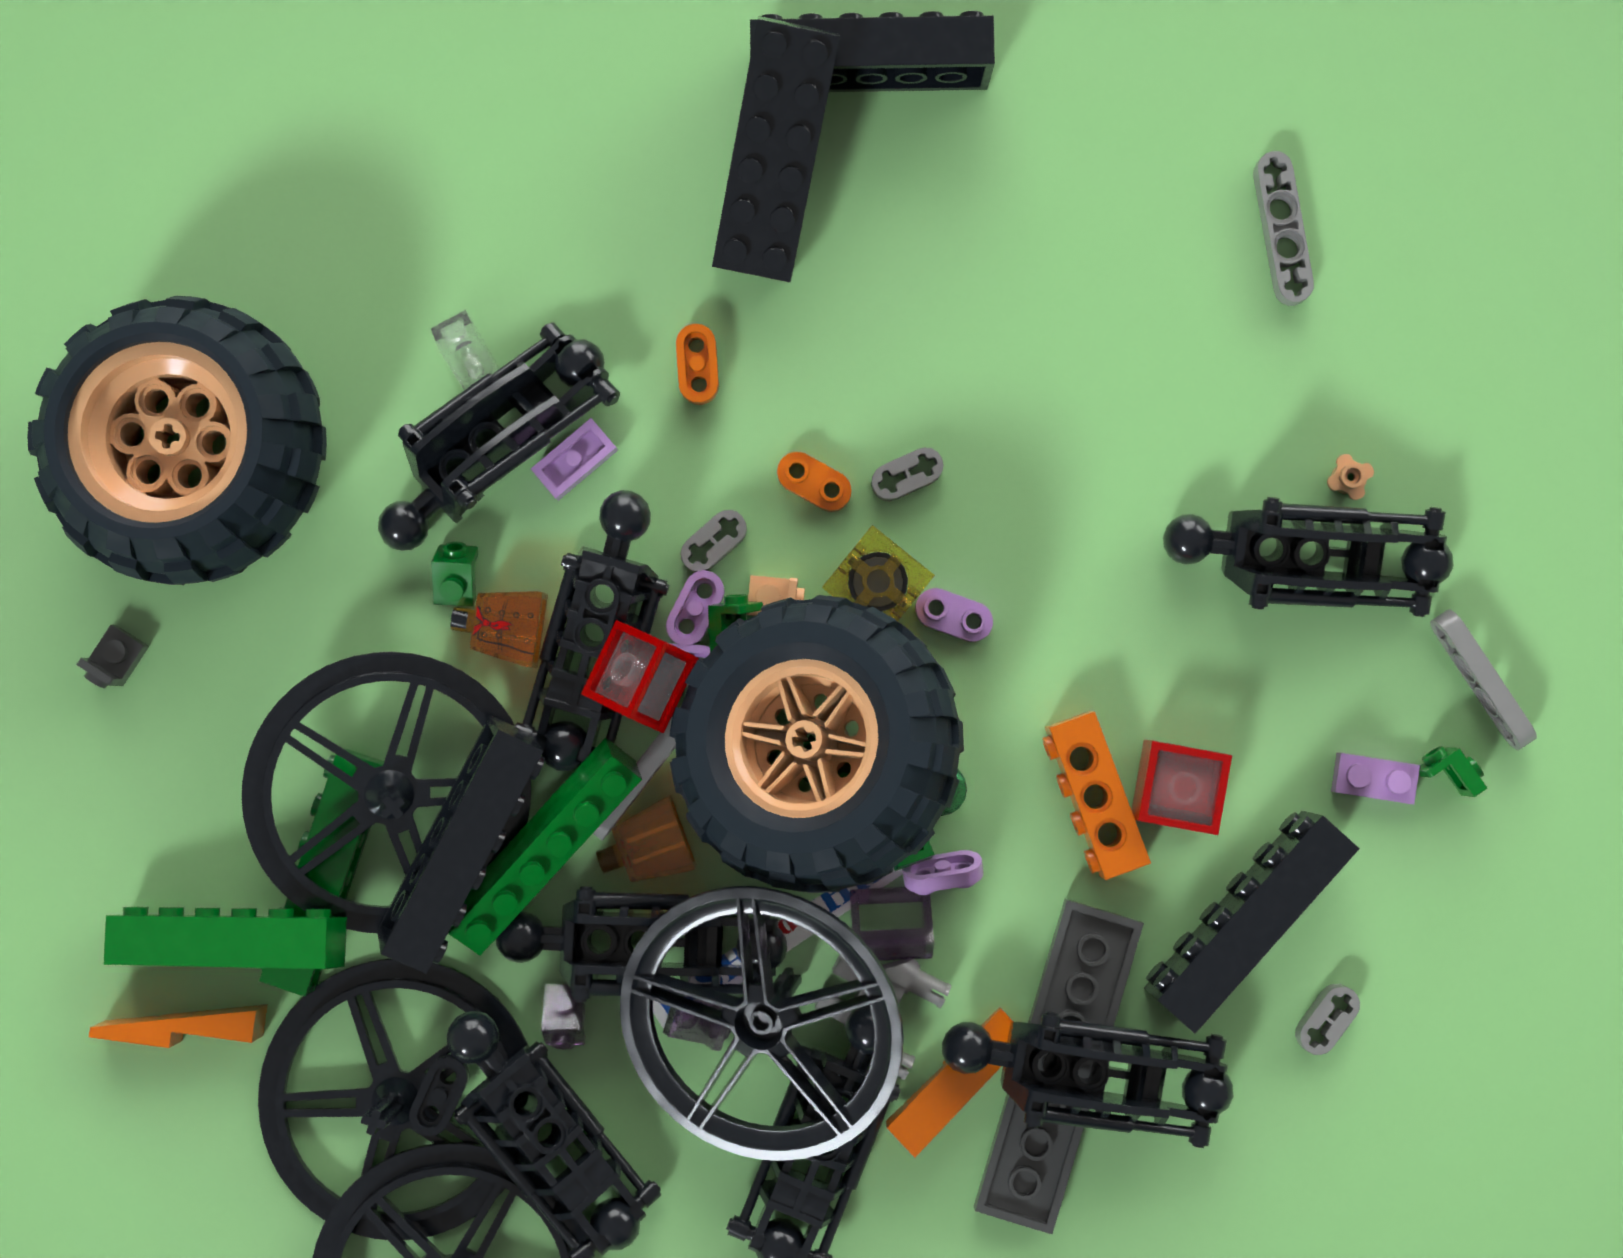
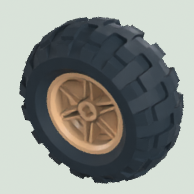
(899, 759)

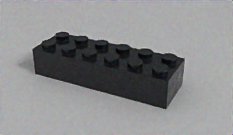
(907, 52)
(775, 148)
(459, 845)
(1250, 918)

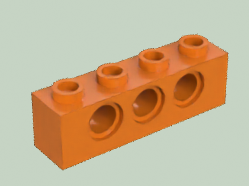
(1127, 849)

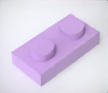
(574, 459)
(1375, 778)

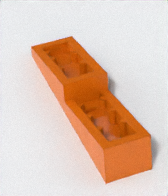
(167, 1030)
(943, 1095)

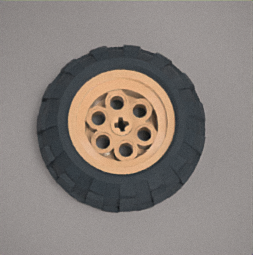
(108, 392)

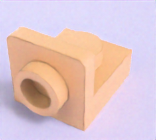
(773, 589)

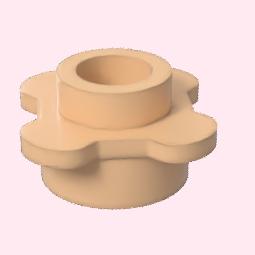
(1339, 482)

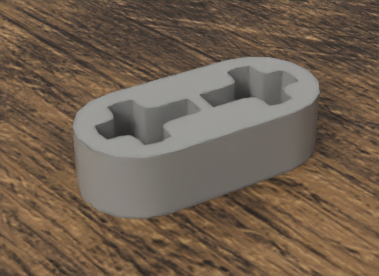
(903, 465)
(707, 534)
(1335, 1025)

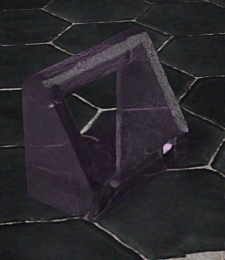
(894, 943)

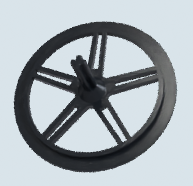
(384, 793)
(761, 1024)
(388, 1099)
(413, 1165)

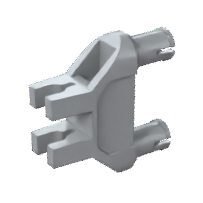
(905, 977)

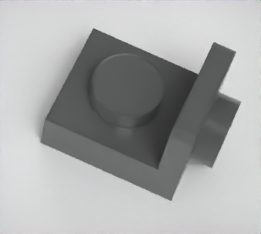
(113, 658)

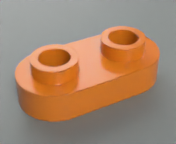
(697, 365)
(812, 483)

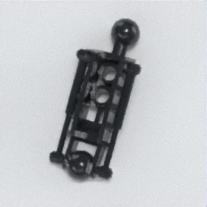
(466, 449)
(624, 519)
(1424, 561)
(583, 963)
(1204, 1090)
(801, 1193)
(614, 1221)

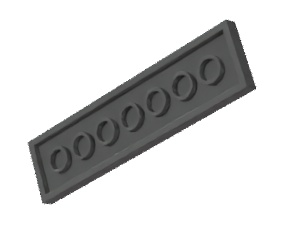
(1081, 984)

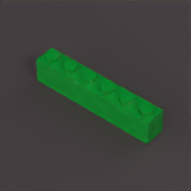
(546, 844)
(332, 874)
(226, 940)

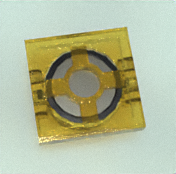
(879, 578)

